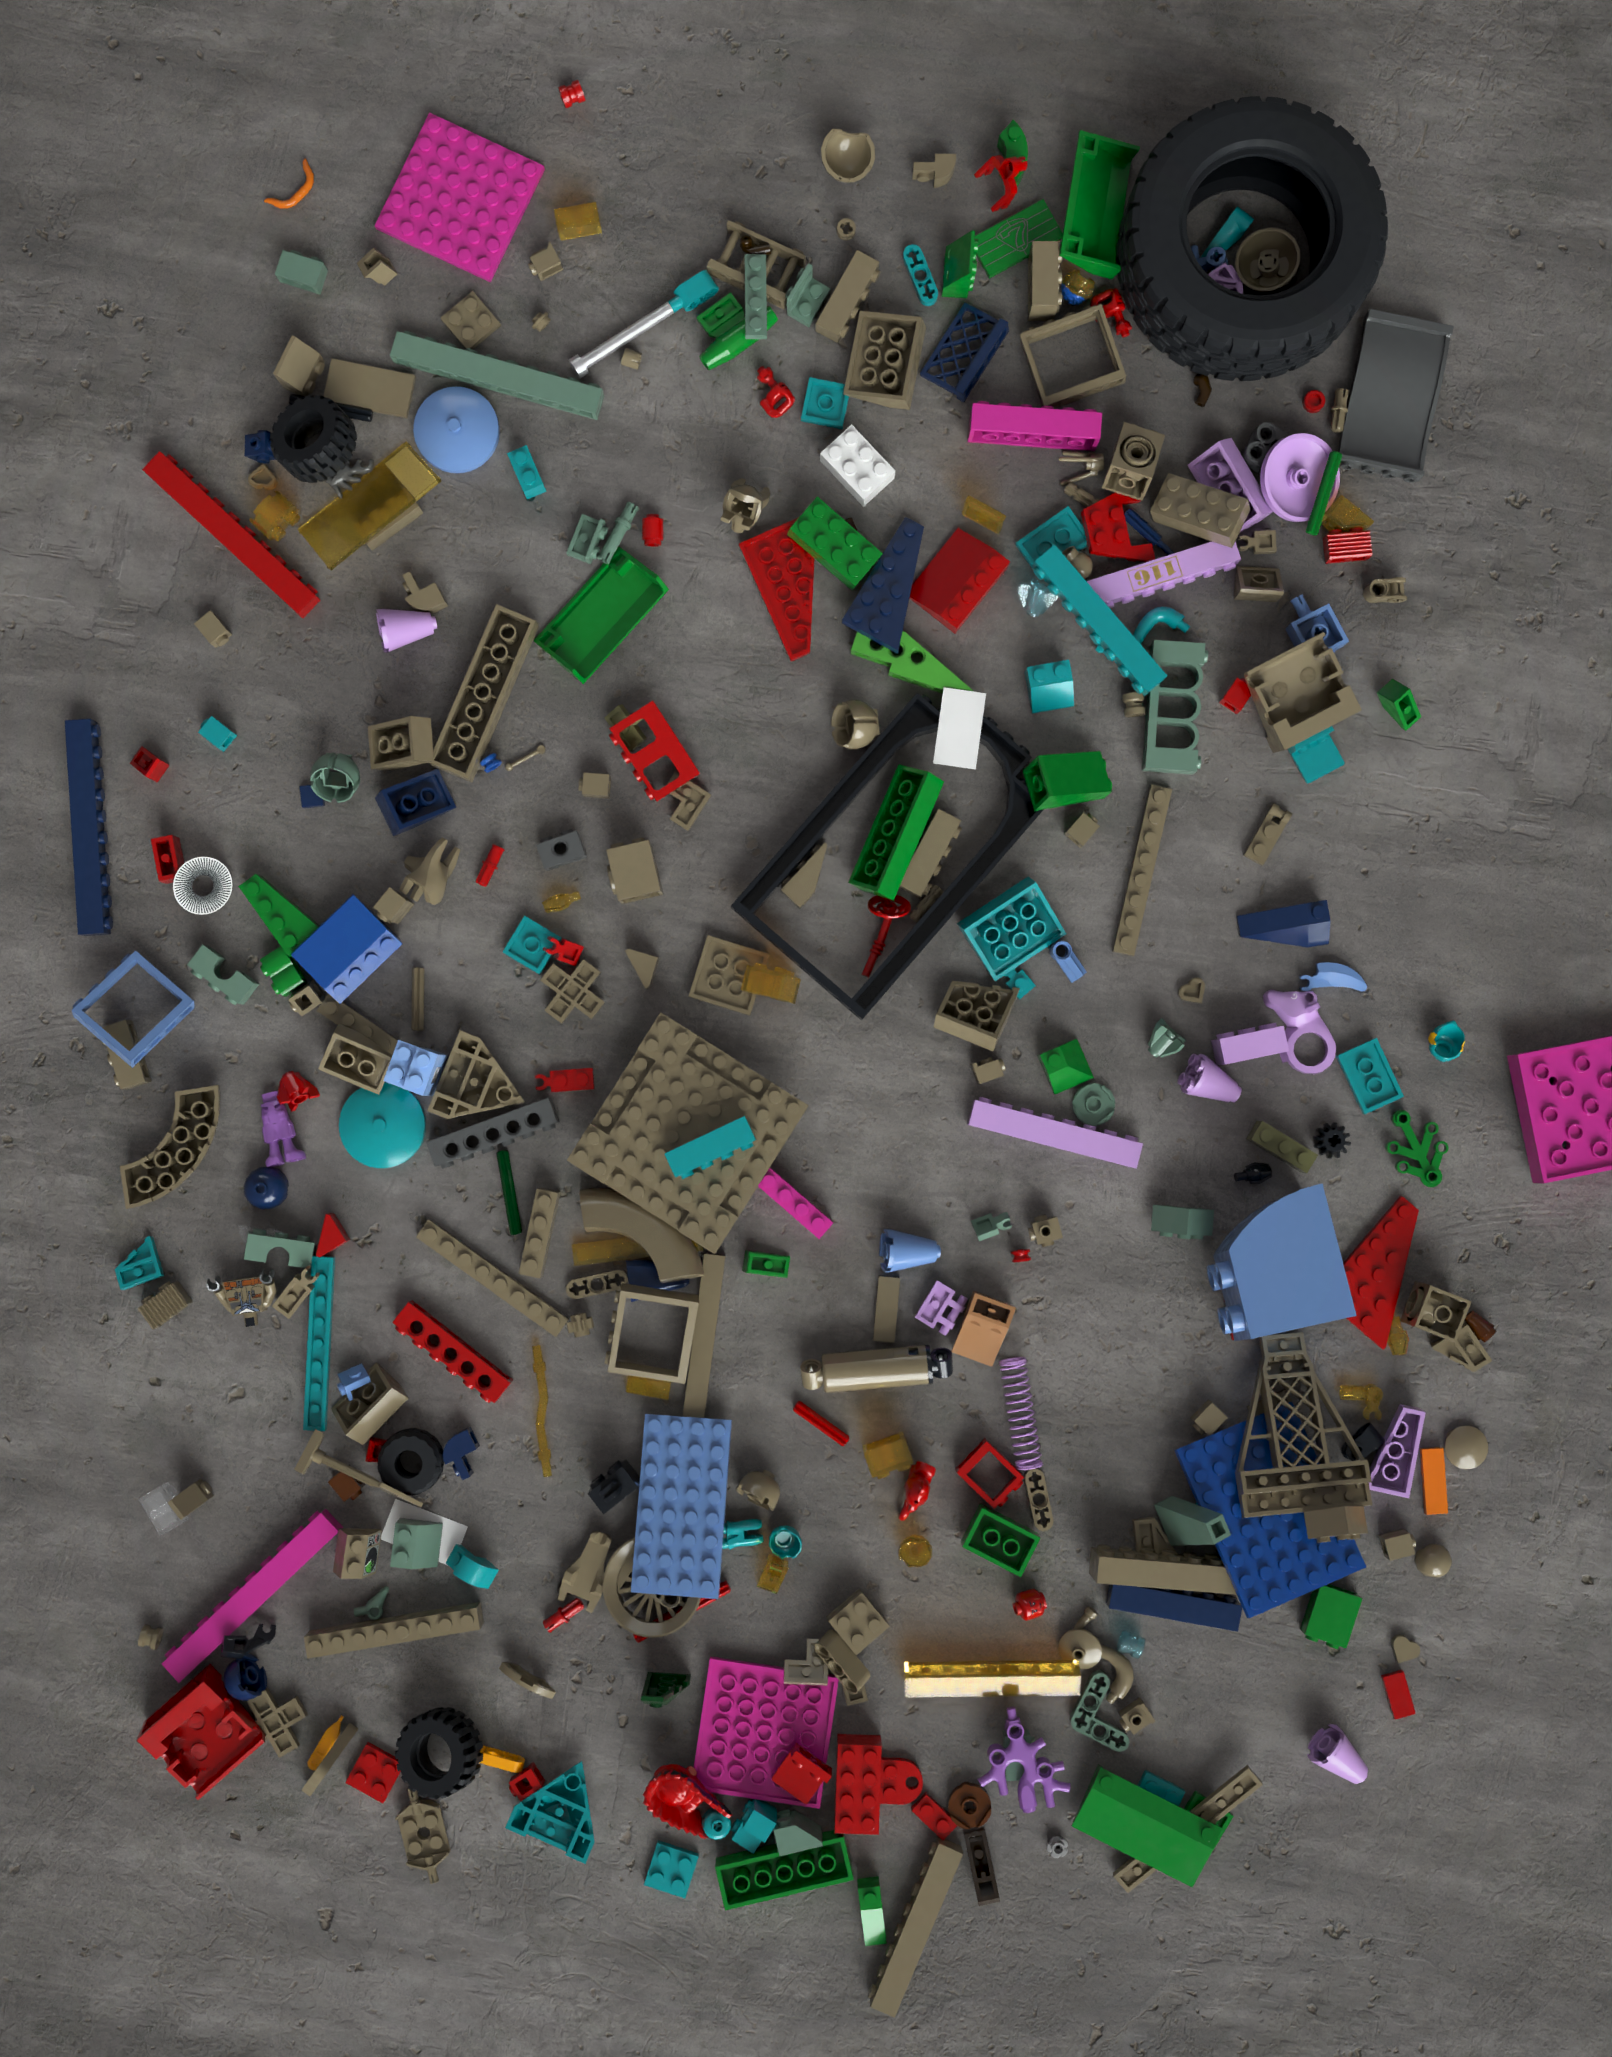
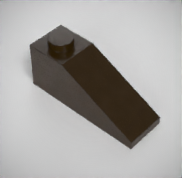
(981, 1867)

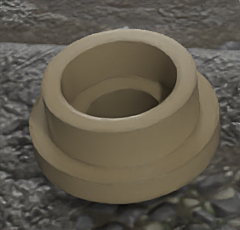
(540, 321)

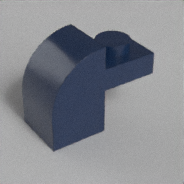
(457, 1448)

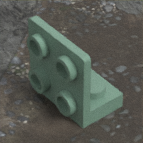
(806, 297)

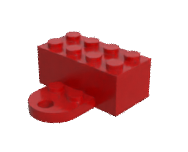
(867, 1781)

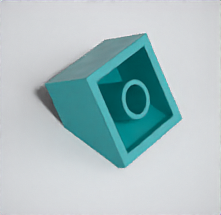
(1050, 686)

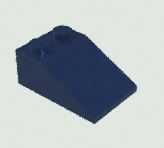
(415, 802)

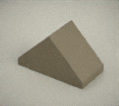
(644, 965)

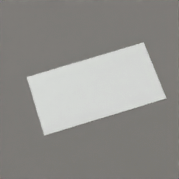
(959, 728)
(451, 1533)

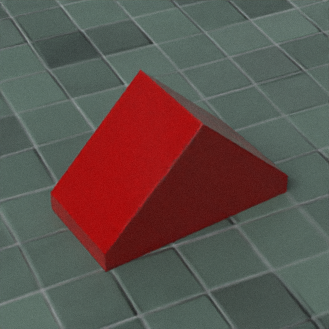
(149, 764)
(331, 1236)

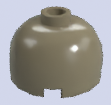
(760, 1489)

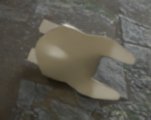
(743, 505)
(429, 873)

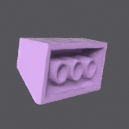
(1227, 471)

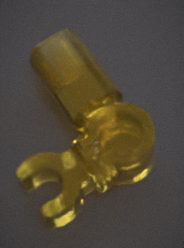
(1371, 1393)

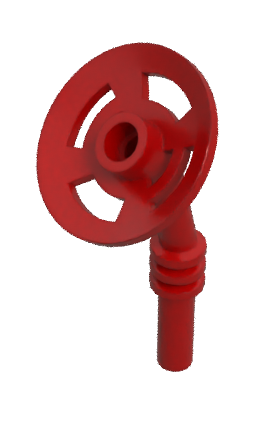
(888, 914)

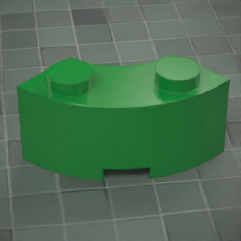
(1013, 143)

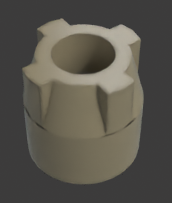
(631, 359)

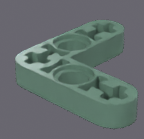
(1091, 1720)

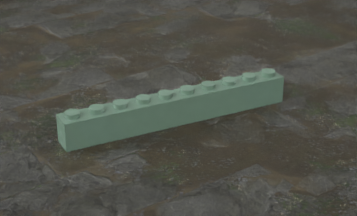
(497, 375)

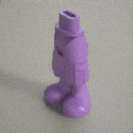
(278, 1127)

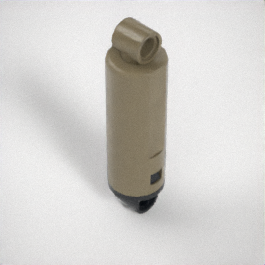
(876, 1368)

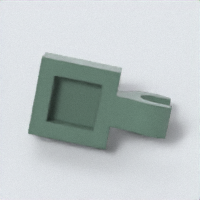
(988, 1226)

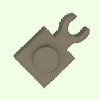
(1262, 542)

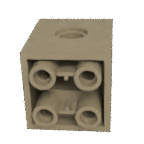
(1133, 461)
(633, 871)
(1435, 1311)

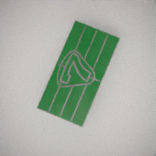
(1012, 238)

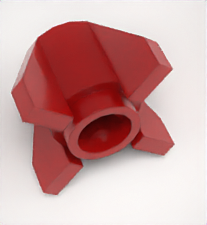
(295, 1090)

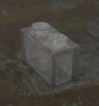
(159, 1510)

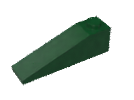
(663, 1687)

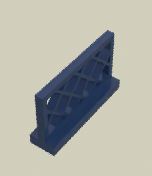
(982, 355)

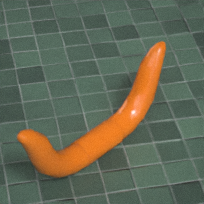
(299, 195)

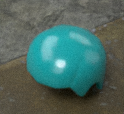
(785, 1542)

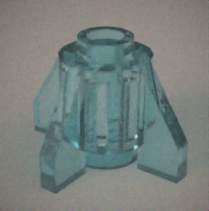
(1035, 598)

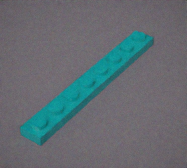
(319, 1344)

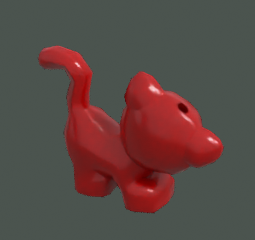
(916, 1488)

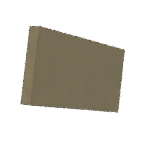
(370, 387)

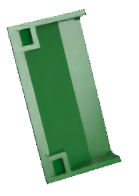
(1096, 203)
(601, 615)
(1146, 1826)

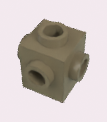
(1053, 1230)

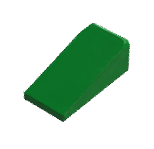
(766, 1264)

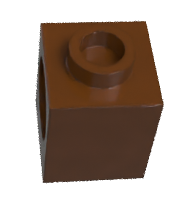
(346, 1486)

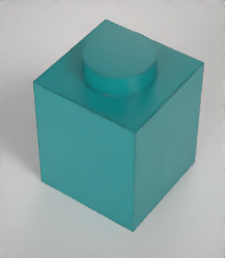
(217, 733)

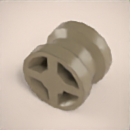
(150, 1637)

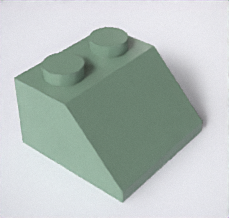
(416, 1544)
(796, 1832)

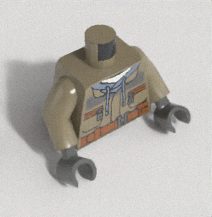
(245, 1295)

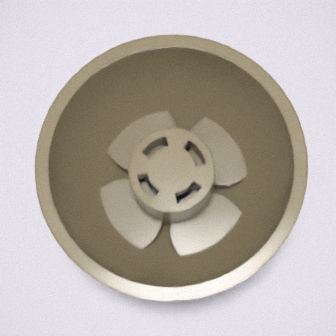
(1267, 250)

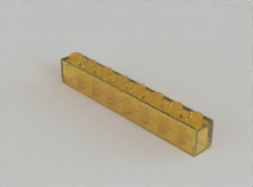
(992, 1678)

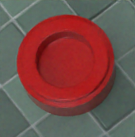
(1313, 401)

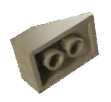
(356, 1059)

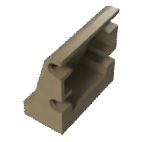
(1300, 693)

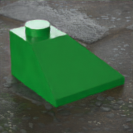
(1065, 1066)

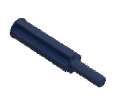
(1146, 530)

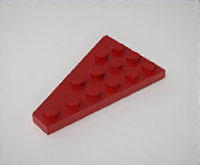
(785, 583)
(1378, 1269)

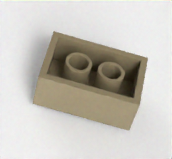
(1044, 280)
(400, 743)

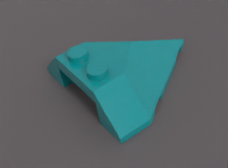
(558, 1815)

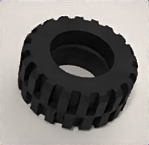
(327, 453)
(414, 1757)

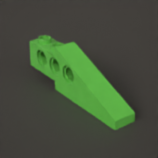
(926, 674)

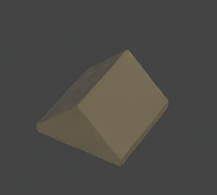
(1258, 584)

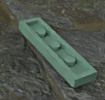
(755, 296)

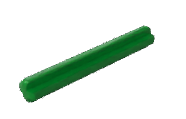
(1324, 493)

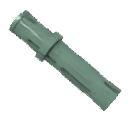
(622, 524)

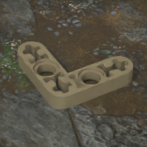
(329, 1759)

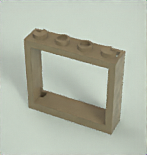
(1068, 322)
(658, 1296)

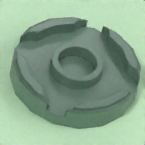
(1093, 1104)

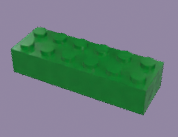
(896, 831)
(765, 1875)

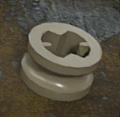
(846, 221)

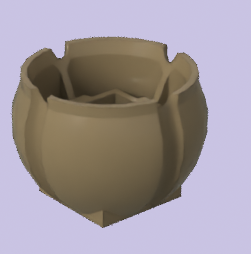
(854, 724)

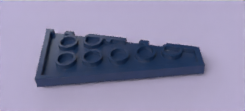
(884, 598)

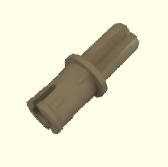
(1339, 410)

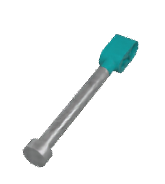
(687, 296)

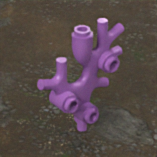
(1024, 1753)

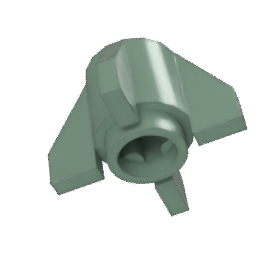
(1164, 1040)

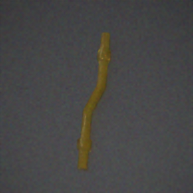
(544, 1453)

